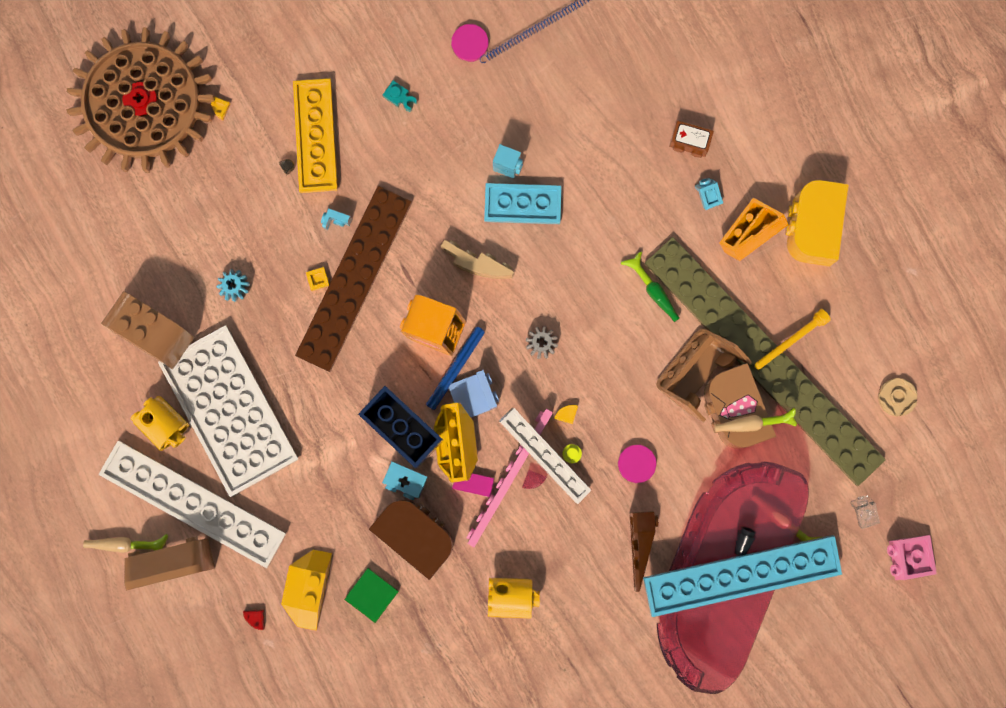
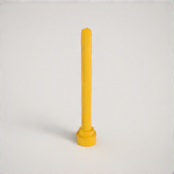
(820, 318)

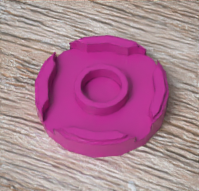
(469, 42)
(637, 463)

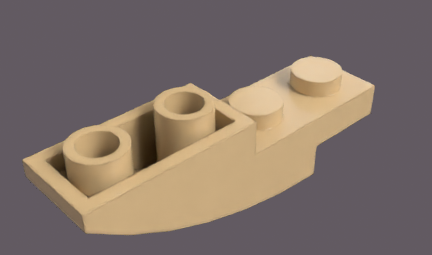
(484, 266)

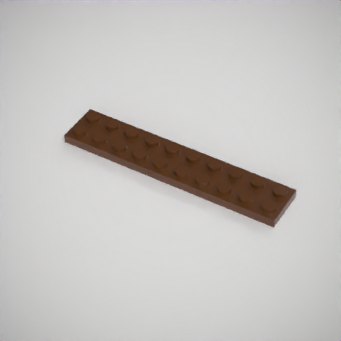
(353, 279)

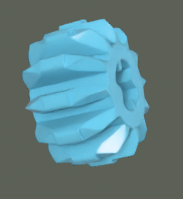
(232, 293)

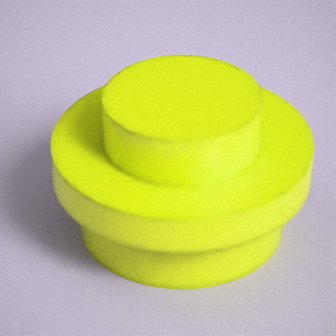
(572, 453)

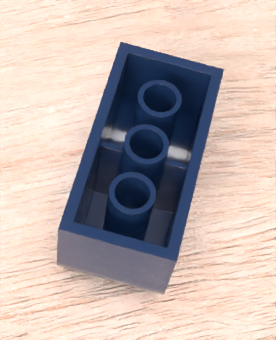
(400, 427)

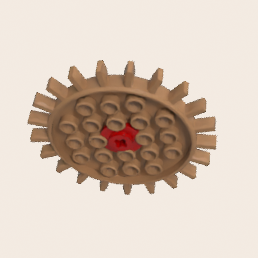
(144, 145)

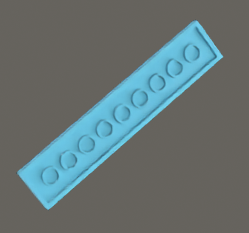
(742, 576)

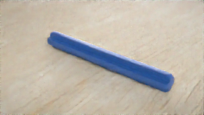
(455, 368)

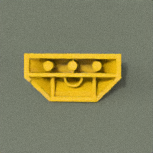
(458, 451)
(306, 588)

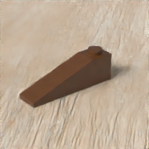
(642, 535)

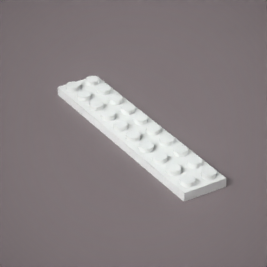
(192, 504)

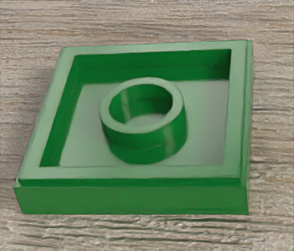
(371, 595)

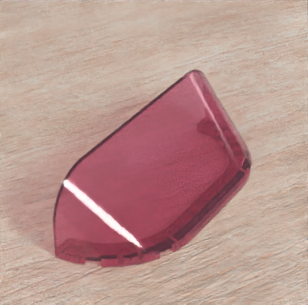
(714, 641)

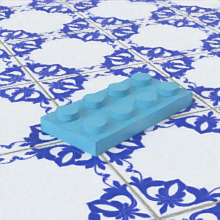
(522, 203)

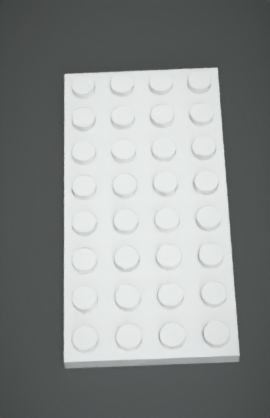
(229, 412)

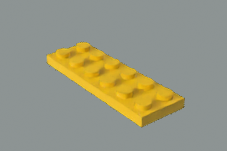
(315, 135)

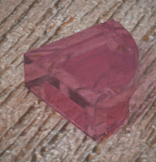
(533, 480)

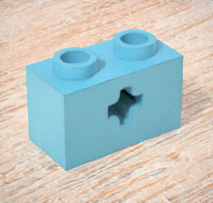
(507, 161)
(416, 480)

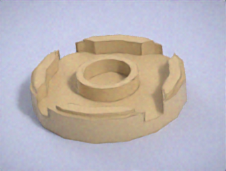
(897, 397)

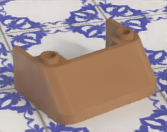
(694, 366)
(167, 563)

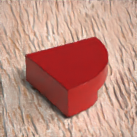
(255, 618)

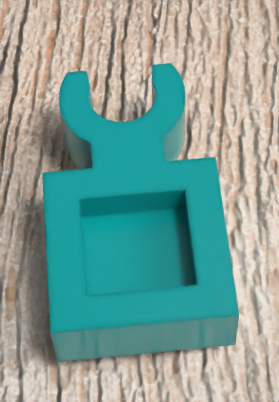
(398, 94)

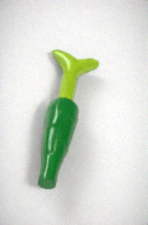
(653, 288)

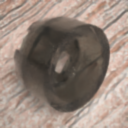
(287, 166)

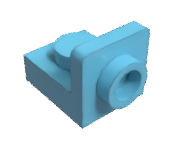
(709, 193)
(339, 219)

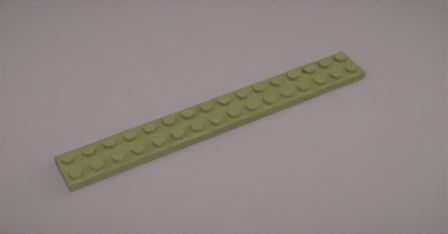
(780, 376)

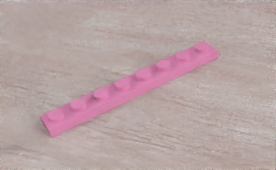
(504, 484)

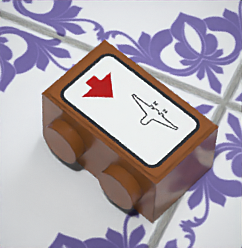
(691, 139)

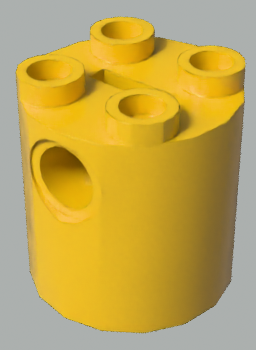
(160, 423)
(511, 598)

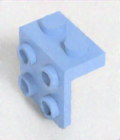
(475, 394)

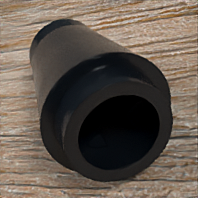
(744, 540)

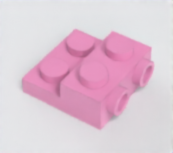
(911, 557)

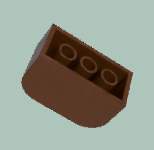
(414, 536)

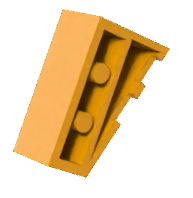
(752, 229)

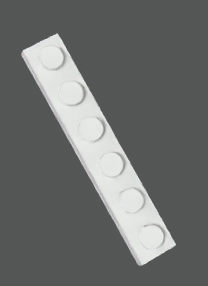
(544, 455)

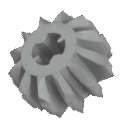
(547, 339)

